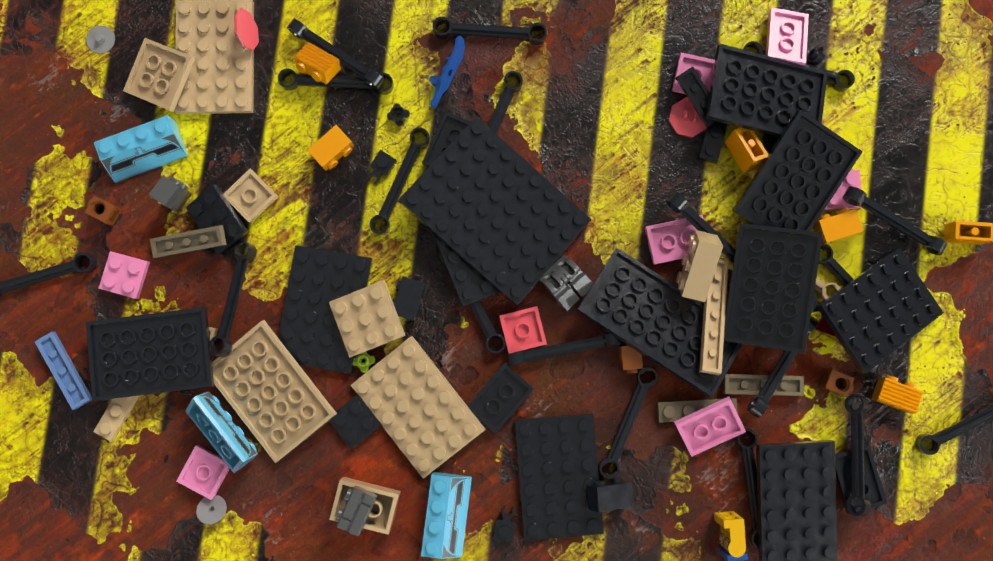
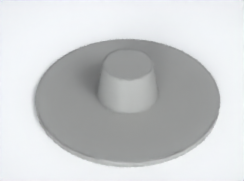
(100, 39)
(212, 510)

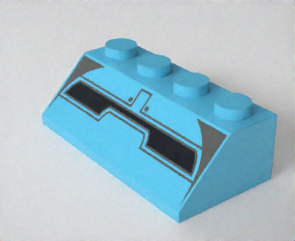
(141, 148)
(221, 431)
(446, 515)

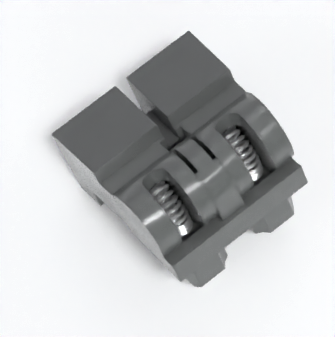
(563, 280)

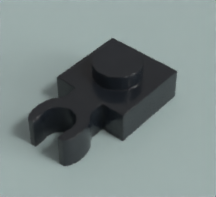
(382, 165)
(505, 527)

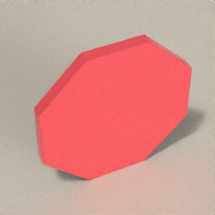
(246, 29)
(685, 119)

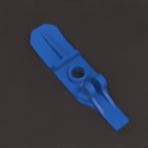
(442, 83)

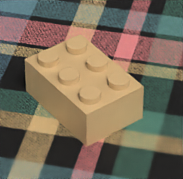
(699, 265)
(383, 510)

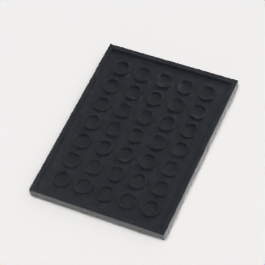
(495, 210)

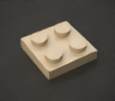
(250, 195)

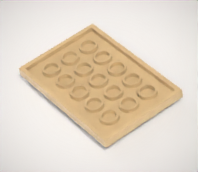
(222, 68)
(270, 392)
(418, 407)

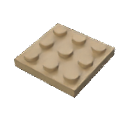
(159, 74)
(367, 318)

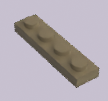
(188, 241)
(753, 384)
(676, 410)

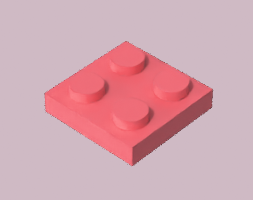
(523, 330)

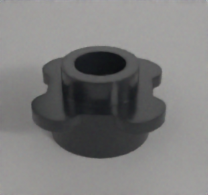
(816, 56)
(392, 115)

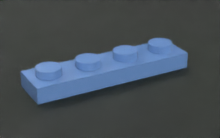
(63, 370)

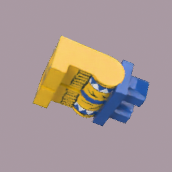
(732, 536)

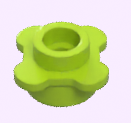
(364, 367)

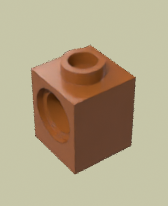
(110, 212)
(630, 359)
(828, 382)

